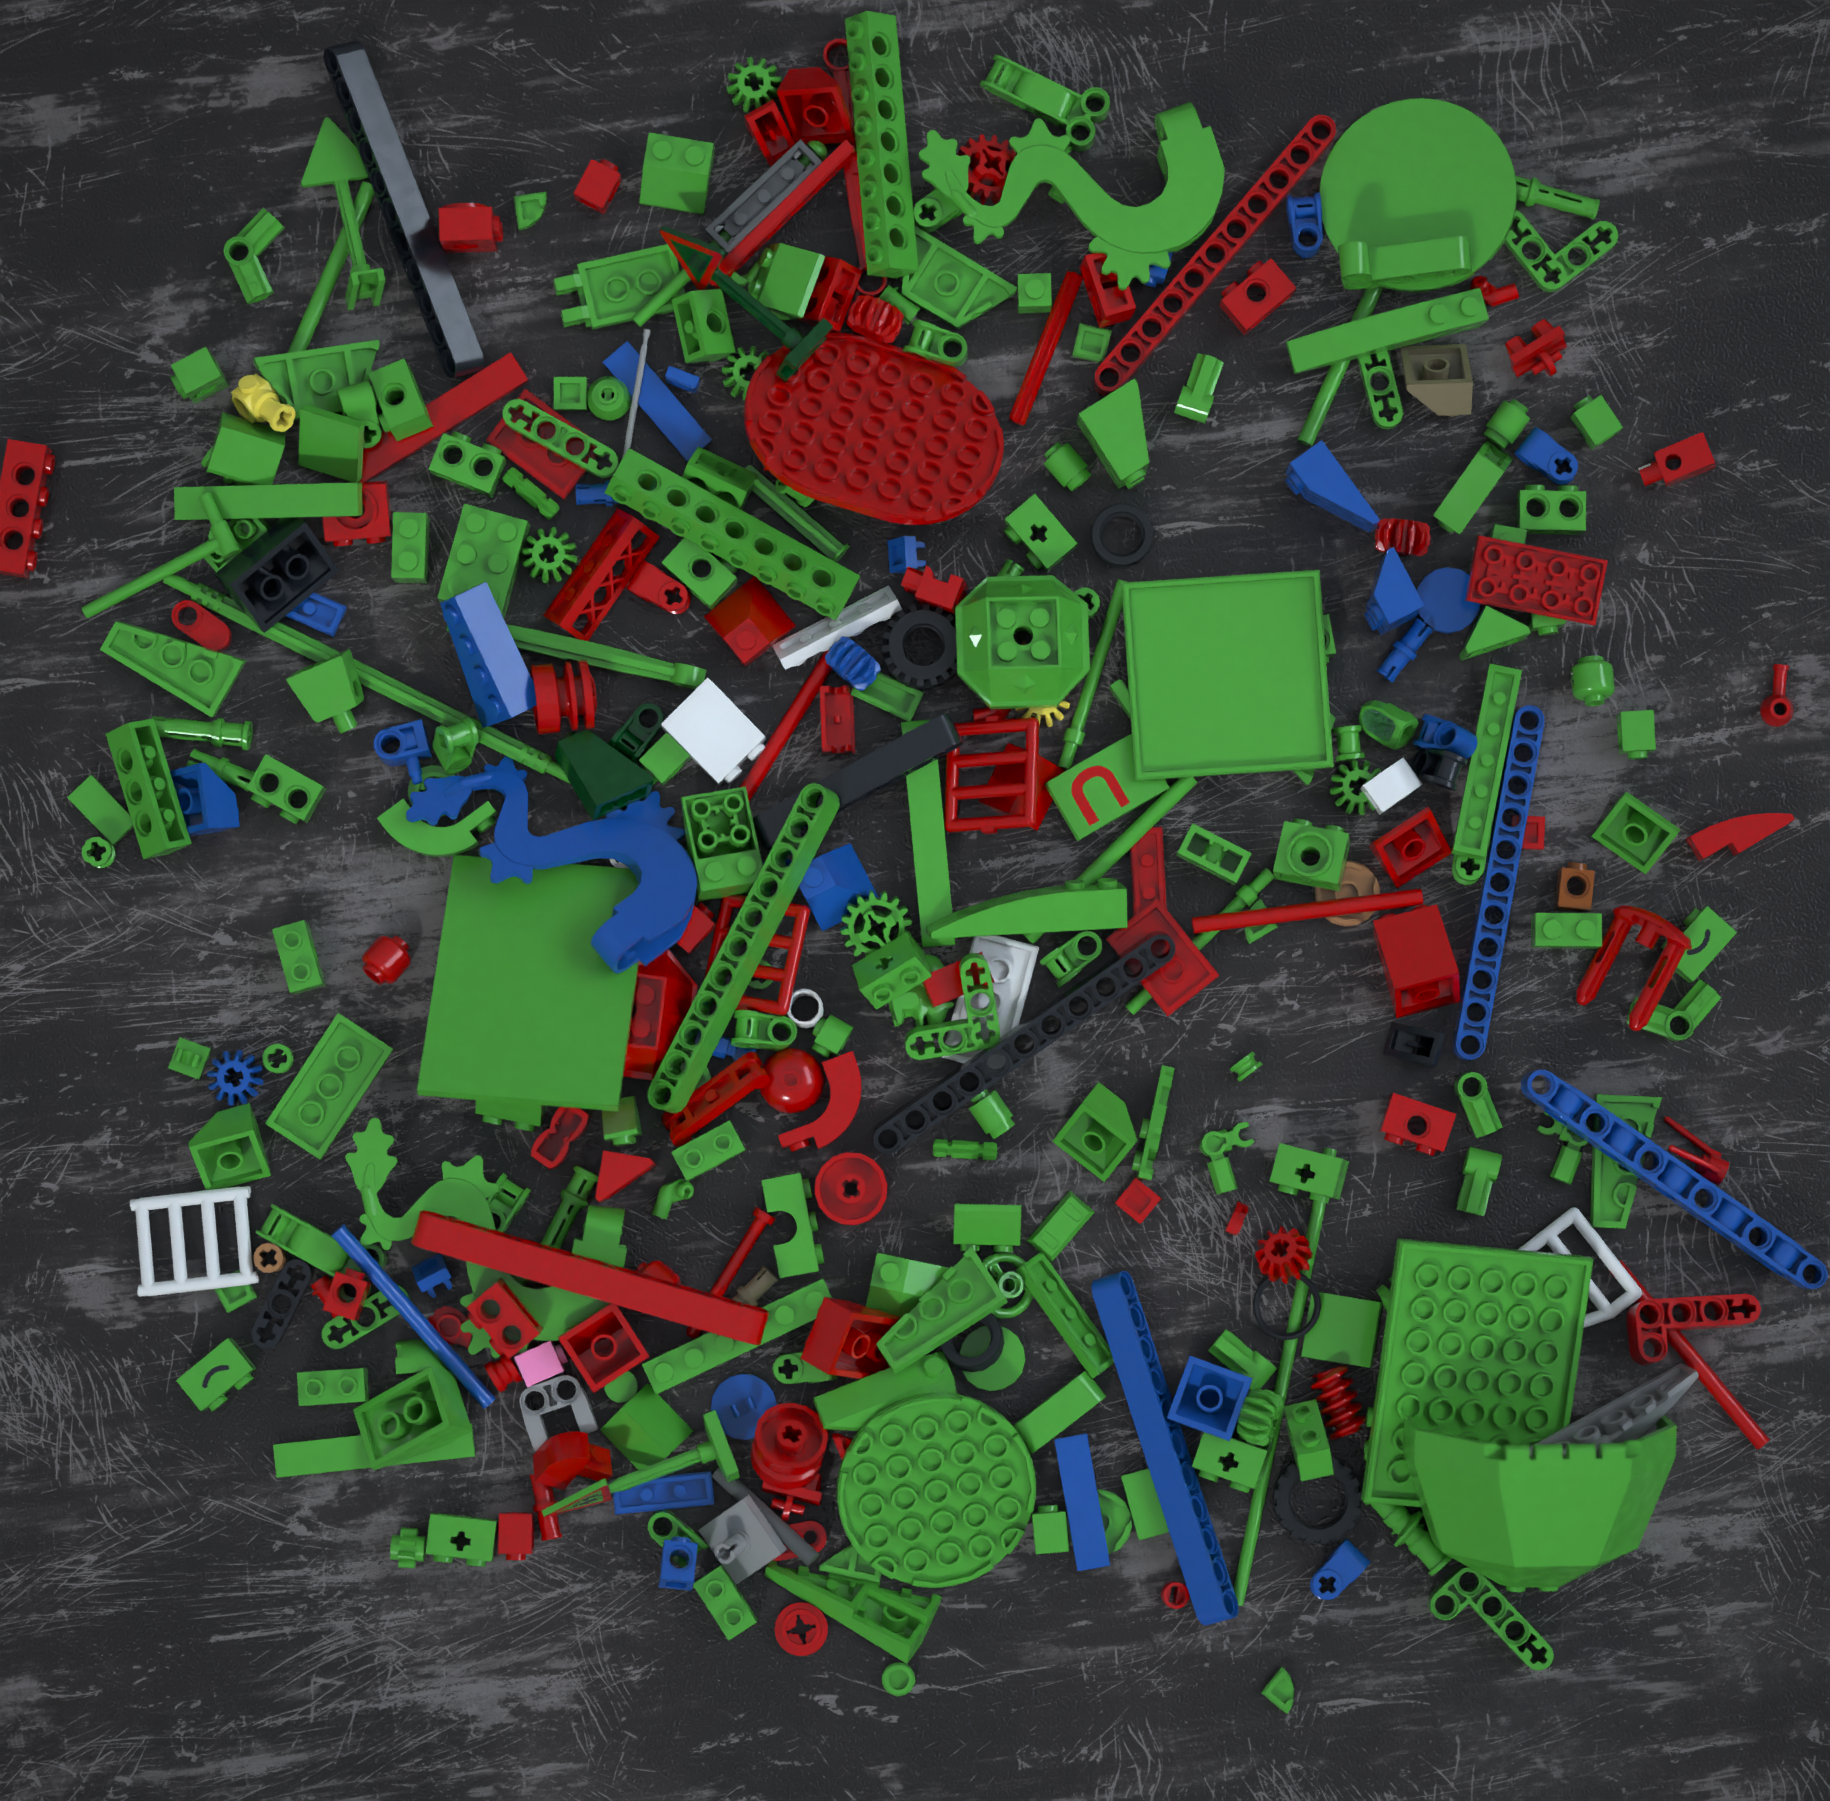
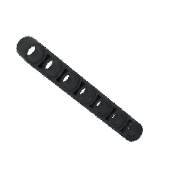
(871, 772)

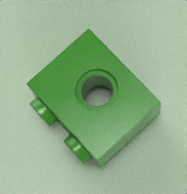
(1302, 838)

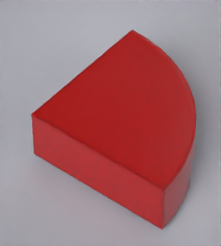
(1236, 1219)

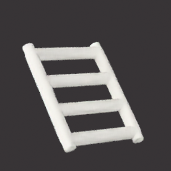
(213, 1279)

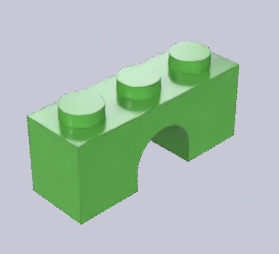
(790, 1195)

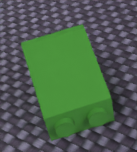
(1118, 434)

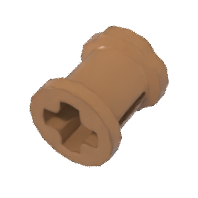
(259, 1258)

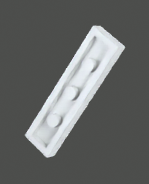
(850, 622)

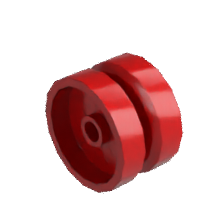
(851, 1169)
(788, 1446)

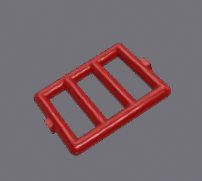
(1028, 788)
(787, 975)

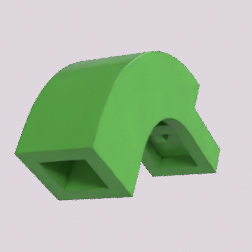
(434, 840)

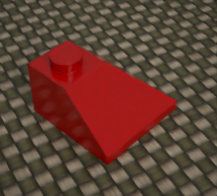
(815, 107)
(750, 621)

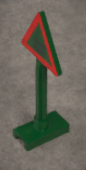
(702, 265)

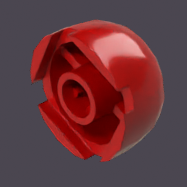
(794, 1081)

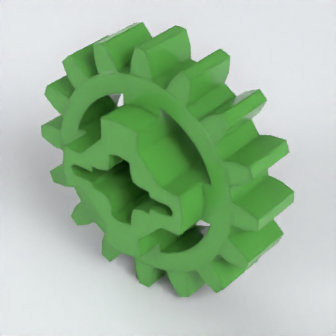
(864, 932)

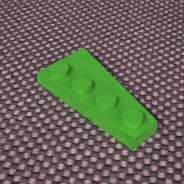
(178, 666)
(953, 1305)

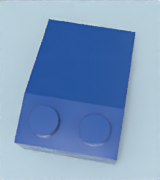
(1327, 485)

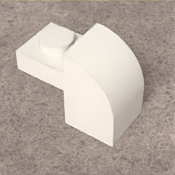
(1391, 786)

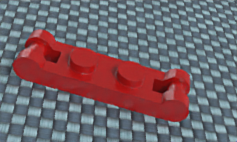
(716, 1097)

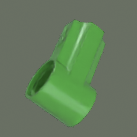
(1198, 393)
(1479, 1106)
(1479, 1173)
(1241, 1359)

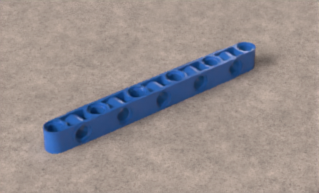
(1674, 1179)

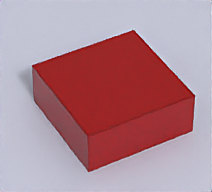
(1533, 833)
(1137, 1200)

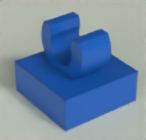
(903, 554)
(431, 1273)

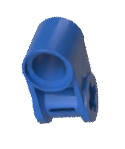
(1305, 217)
(1542, 452)
(1445, 735)
(1342, 1566)

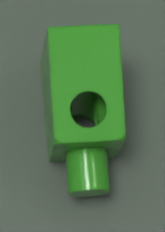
(329, 689)

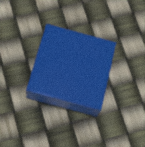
(682, 379)

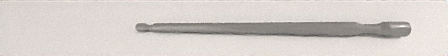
(636, 392)

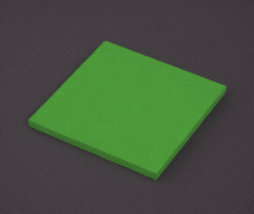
(1227, 675)

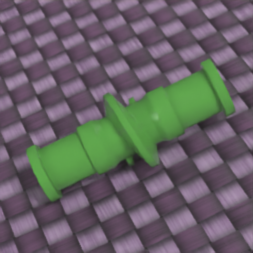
(1412, 1534)

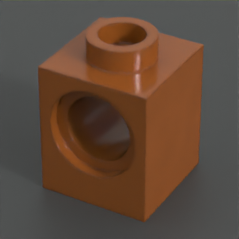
(1567, 901)

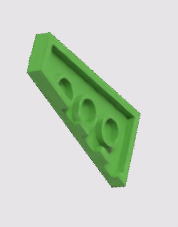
(1612, 1184)

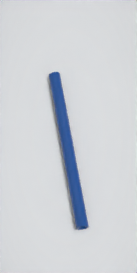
(413, 1316)

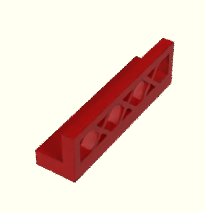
(596, 571)

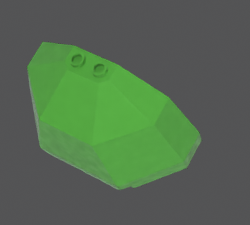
(1538, 1514)

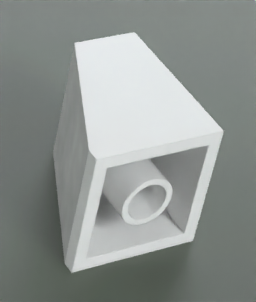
(714, 733)

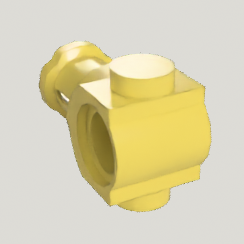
(259, 403)

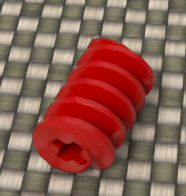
(1338, 1401)

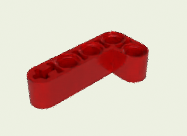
(1693, 1319)

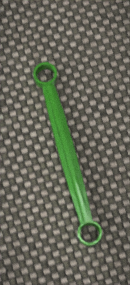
(605, 657)

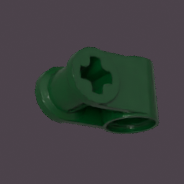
(637, 734)

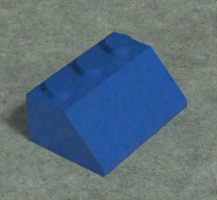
(1392, 596)

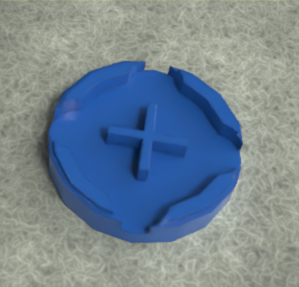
(1444, 601)

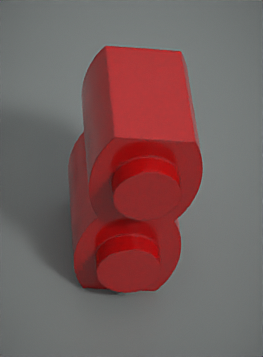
(555, 1143)

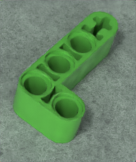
(1403, 263)
(1496, 1621)

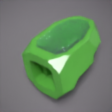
(1387, 723)

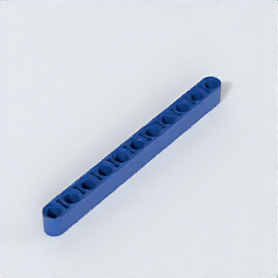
(1508, 869)
(1165, 1448)

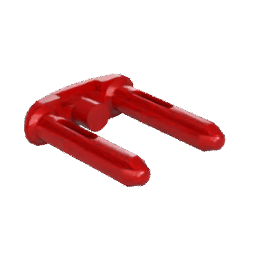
(1652, 928)

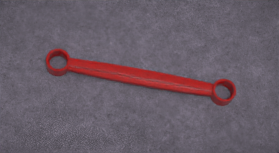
(851, 175)

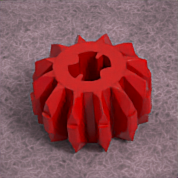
(875, 319)
(1405, 536)
(1283, 1243)

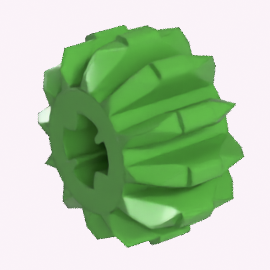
(744, 92)
(741, 365)
(560, 558)
(1346, 791)
(1260, 1417)

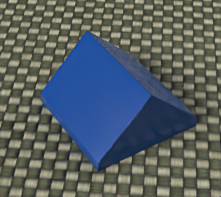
(1209, 1398)

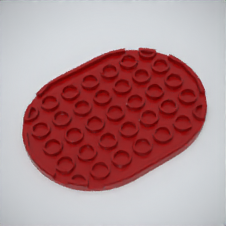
(875, 431)

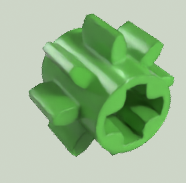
(408, 1548)

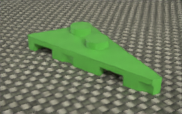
(1152, 1127)

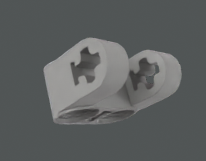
(549, 1389)

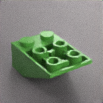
(721, 842)

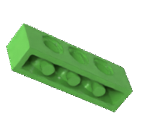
(148, 788)

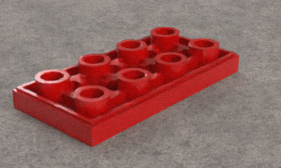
(1536, 580)

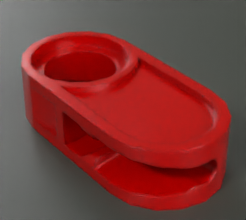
(207, 628)

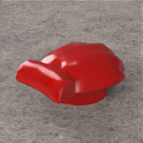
(448, 1323)

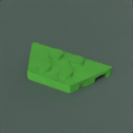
(952, 284)
(315, 374)

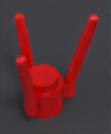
(1709, 1165)

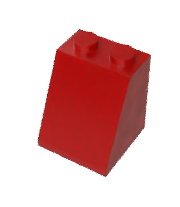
(1417, 960)

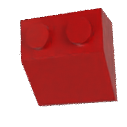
(603, 1346)

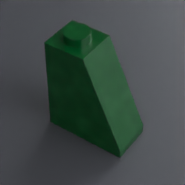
(600, 773)

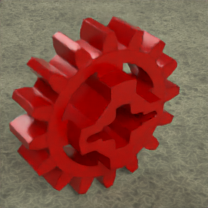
(988, 167)

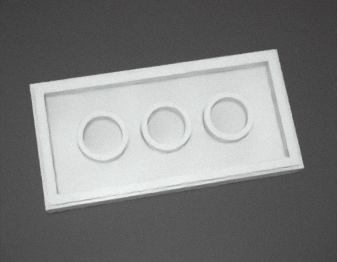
(1012, 970)

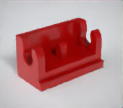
(837, 720)

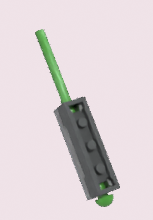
(748, 212)

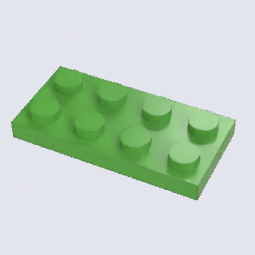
(329, 1086)

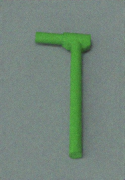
(220, 541)

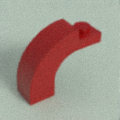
(843, 1105)

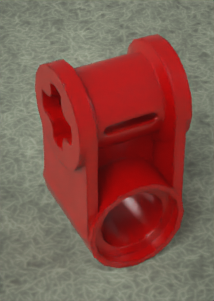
(654, 587)

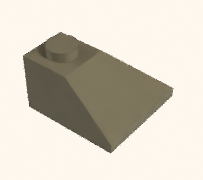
(1439, 377)

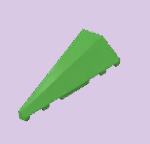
(881, 1615)

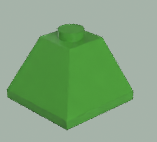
(1098, 1132)
(230, 1149)

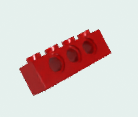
(18, 458)

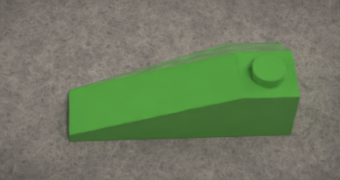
(901, 1283)

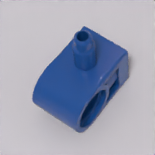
(413, 747)

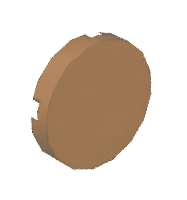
(1356, 882)

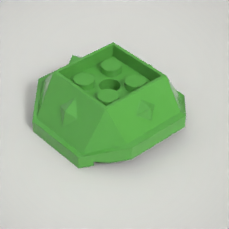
(1017, 674)

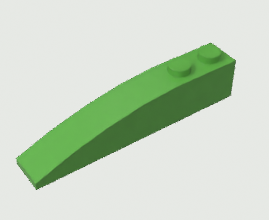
(1389, 330)
(1040, 910)

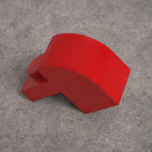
(570, 1455)

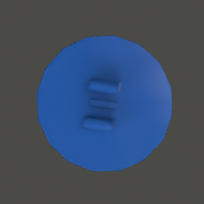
(741, 1403)

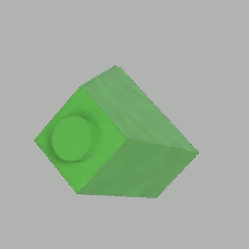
(1472, 487)

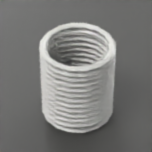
(811, 1023)

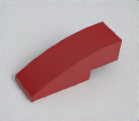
(1736, 833)

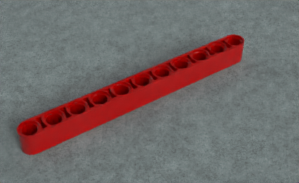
(1218, 240)
(590, 1277)

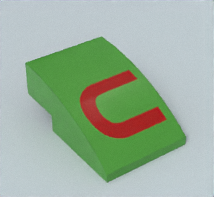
(1101, 789)

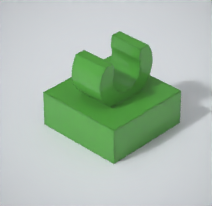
(190, 1058)

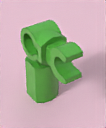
(1214, 1145)
(1569, 1156)

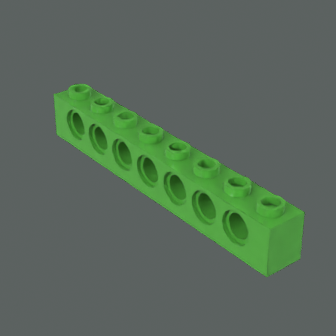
(881, 145)
(726, 520)

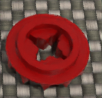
(792, 1642)

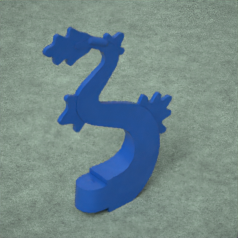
(638, 837)

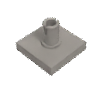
(742, 1539)

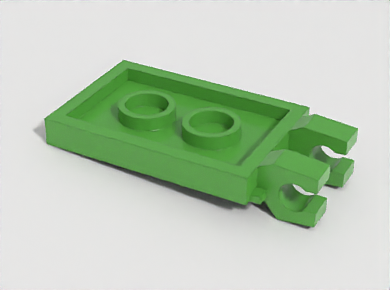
(618, 286)

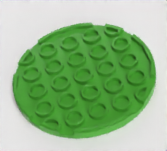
(1420, 176)
(936, 1490)

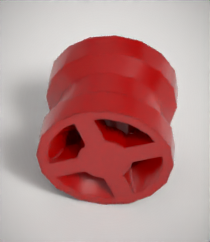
(503, 1372)

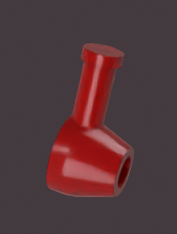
(1778, 696)

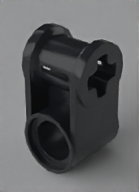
(1438, 767)

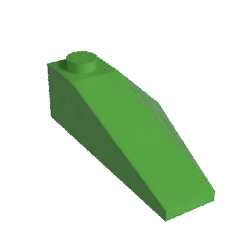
(859, 1401)

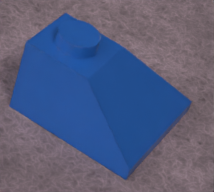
(205, 800)
(833, 883)

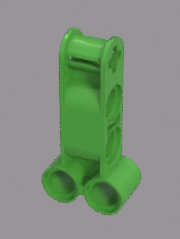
(1047, 99)
(313, 1245)

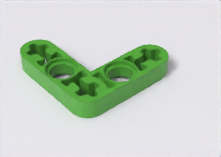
(1560, 260)
(967, 1027)

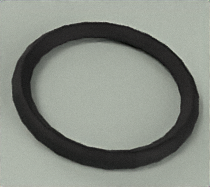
(1287, 1336)

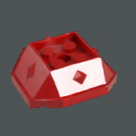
(662, 1001)

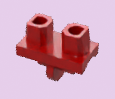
(1538, 354)
(808, 1494)

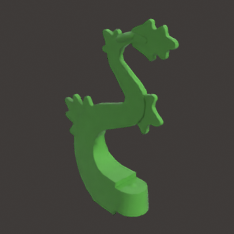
(1126, 234)
(464, 1196)

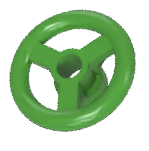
(1015, 1281)

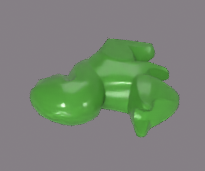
(917, 1004)

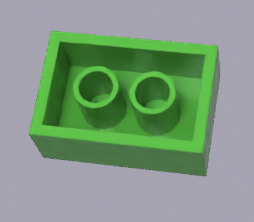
(487, 551)

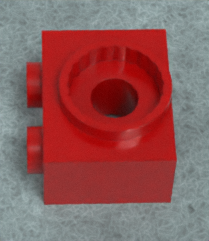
(469, 228)
(374, 523)

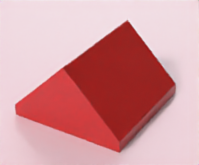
(1015, 773)
(1411, 847)
(619, 1171)

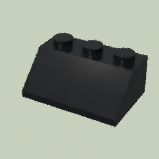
(277, 572)

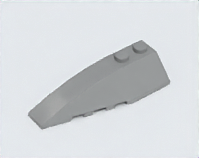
(1629, 1414)

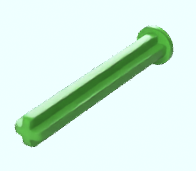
(797, 517)

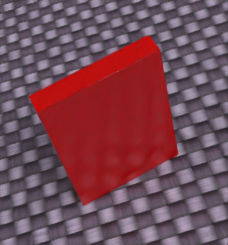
(539, 462)
(1180, 977)

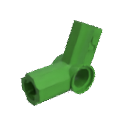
(249, 272)
(1691, 1009)

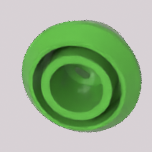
(608, 408)

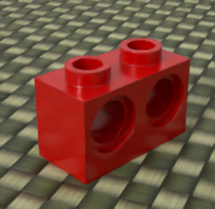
(832, 293)
(1107, 300)
(511, 1313)

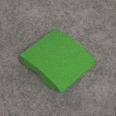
(1343, 1331)

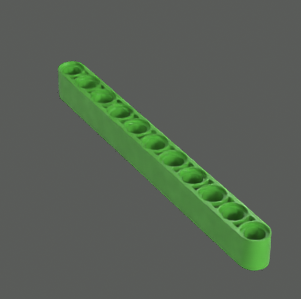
(729, 958)

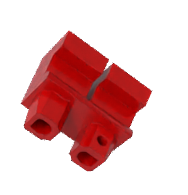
(933, 591)

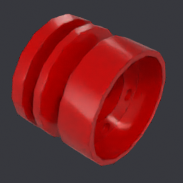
(563, 697)

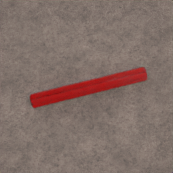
(1045, 348)

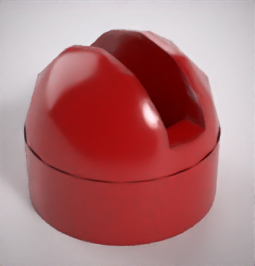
(1180, 1595)

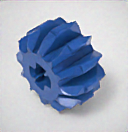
(852, 663)
(231, 1088)

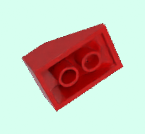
(846, 1339)

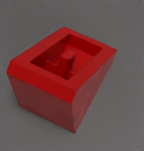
(769, 132)

